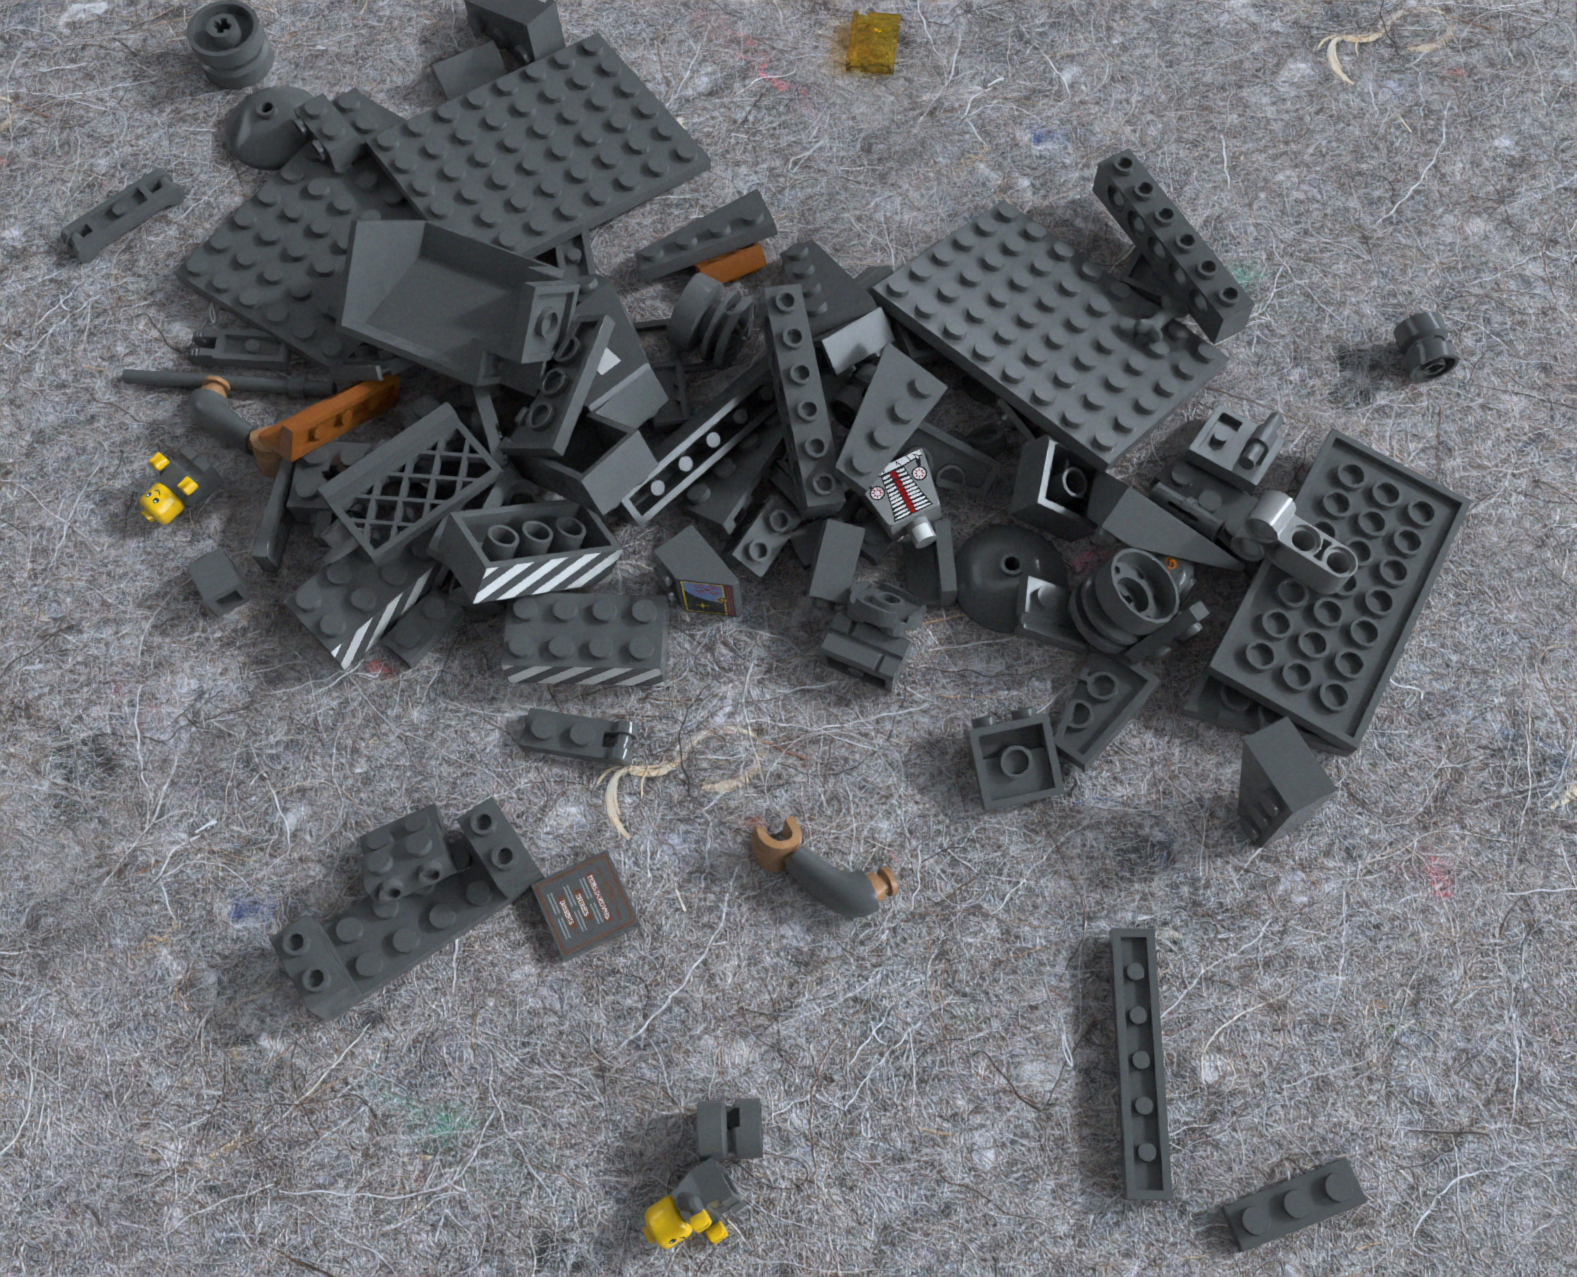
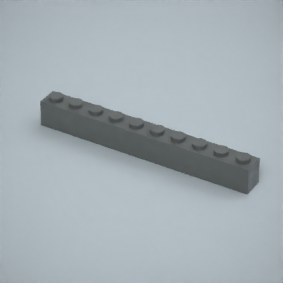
(712, 432)

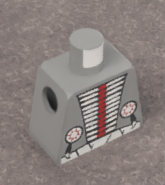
(905, 499)

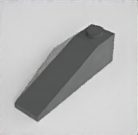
(1144, 525)

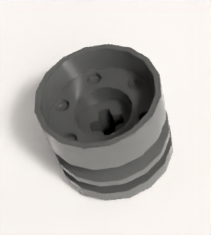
(709, 320)
(1124, 601)

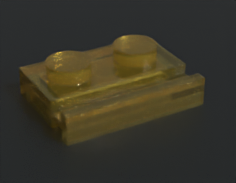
(873, 42)

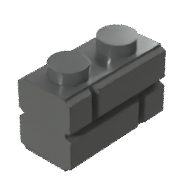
(864, 652)

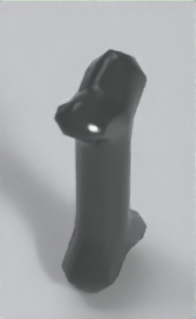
(1152, 326)

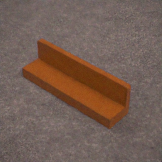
(331, 417)

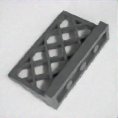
(395, 462)

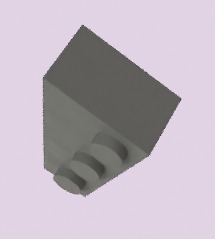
(520, 26)
(1279, 783)

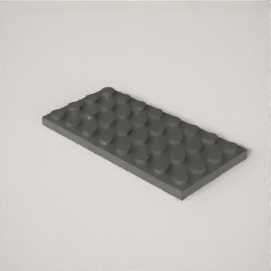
(1334, 653)

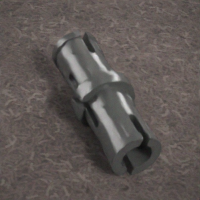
(1207, 525)

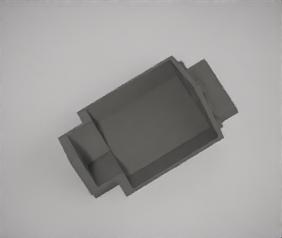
(453, 302)

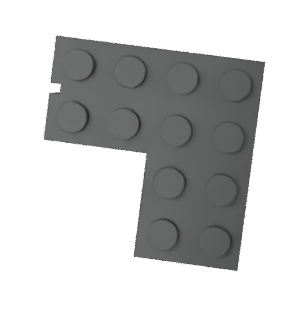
(604, 450)

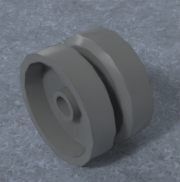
(230, 44)

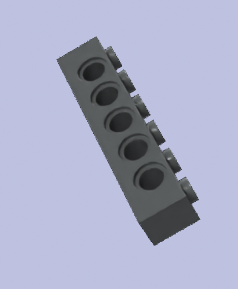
(1172, 246)
(800, 401)

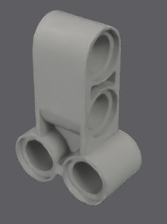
(1273, 533)

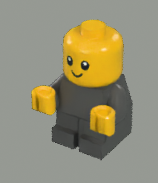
(181, 484)
(694, 1205)

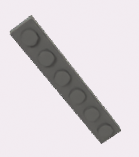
(1140, 1066)

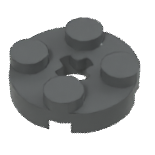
(887, 607)

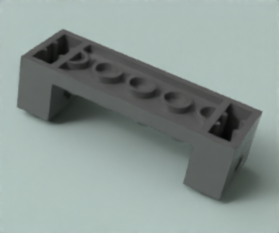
(374, 945)

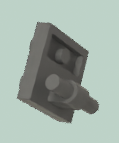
(1237, 447)

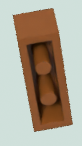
(734, 263)

